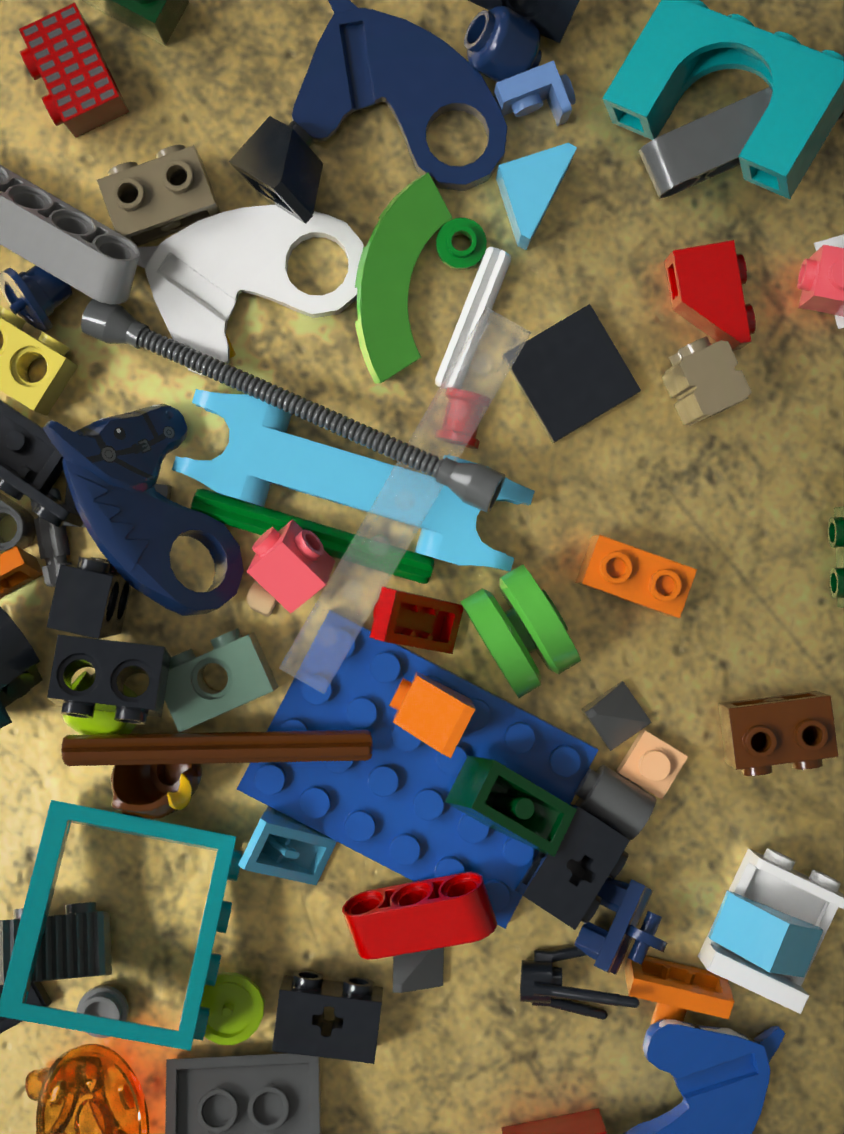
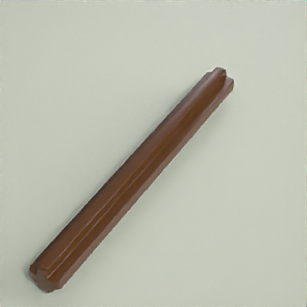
(216, 747)

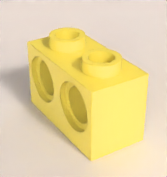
(16, 356)

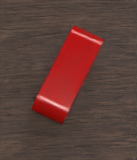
(420, 916)

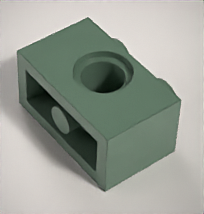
(248, 679)

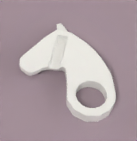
(234, 252)

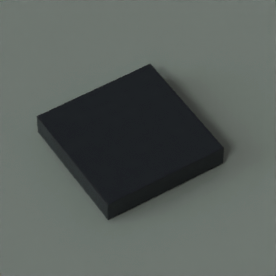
(572, 374)

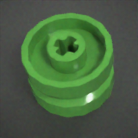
(526, 627)

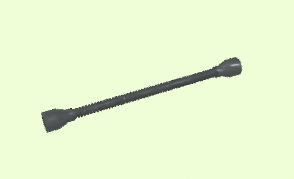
(471, 482)

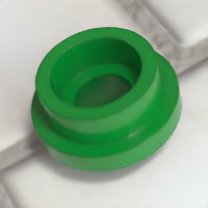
(461, 259)

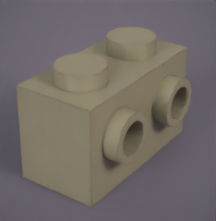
(158, 194)

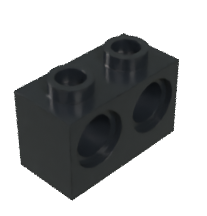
(89, 599)
(113, 665)

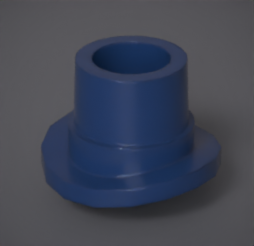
(34, 294)

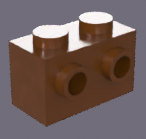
(778, 731)

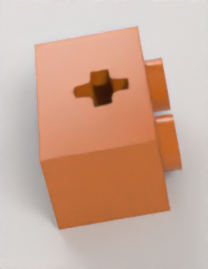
(636, 576)

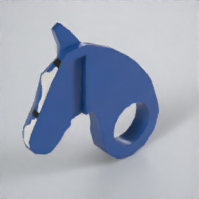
(717, 1074)

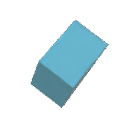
(529, 187)
(287, 849)
(765, 935)

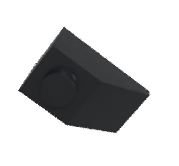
(282, 167)

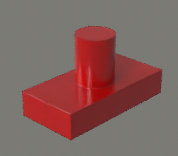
(416, 620)

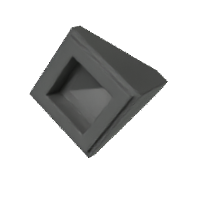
(616, 715)
(418, 970)

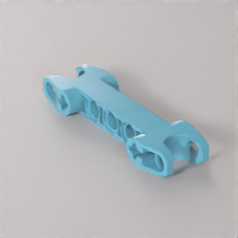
(265, 454)

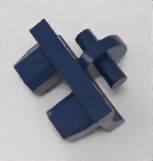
(611, 946)

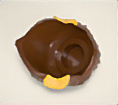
(154, 788)

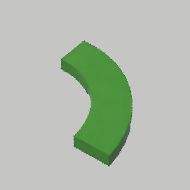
(386, 275)

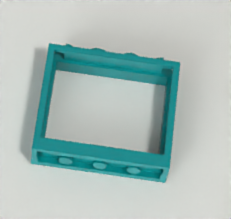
(37, 907)

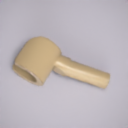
(260, 600)

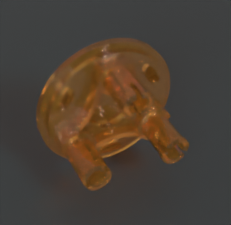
(88, 1093)

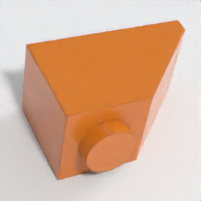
(432, 712)

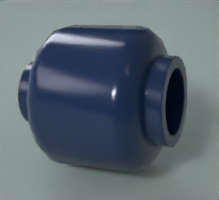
(502, 43)

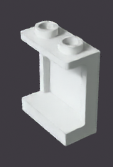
(776, 884)

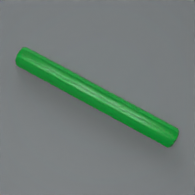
(260, 519)

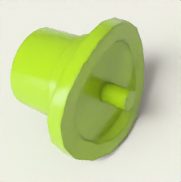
(234, 1008)

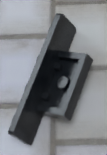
(31, 466)

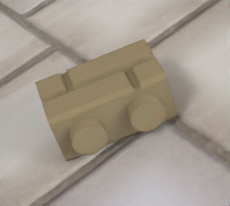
(704, 380)

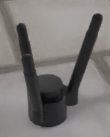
(543, 986)

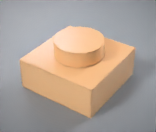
(652, 763)

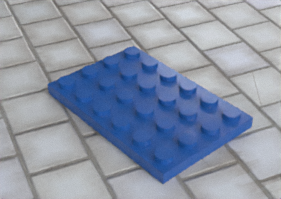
(396, 799)

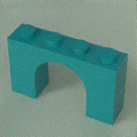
(691, 41)

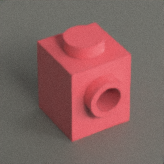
(823, 281)
(290, 564)

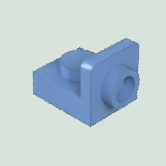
(527, 90)

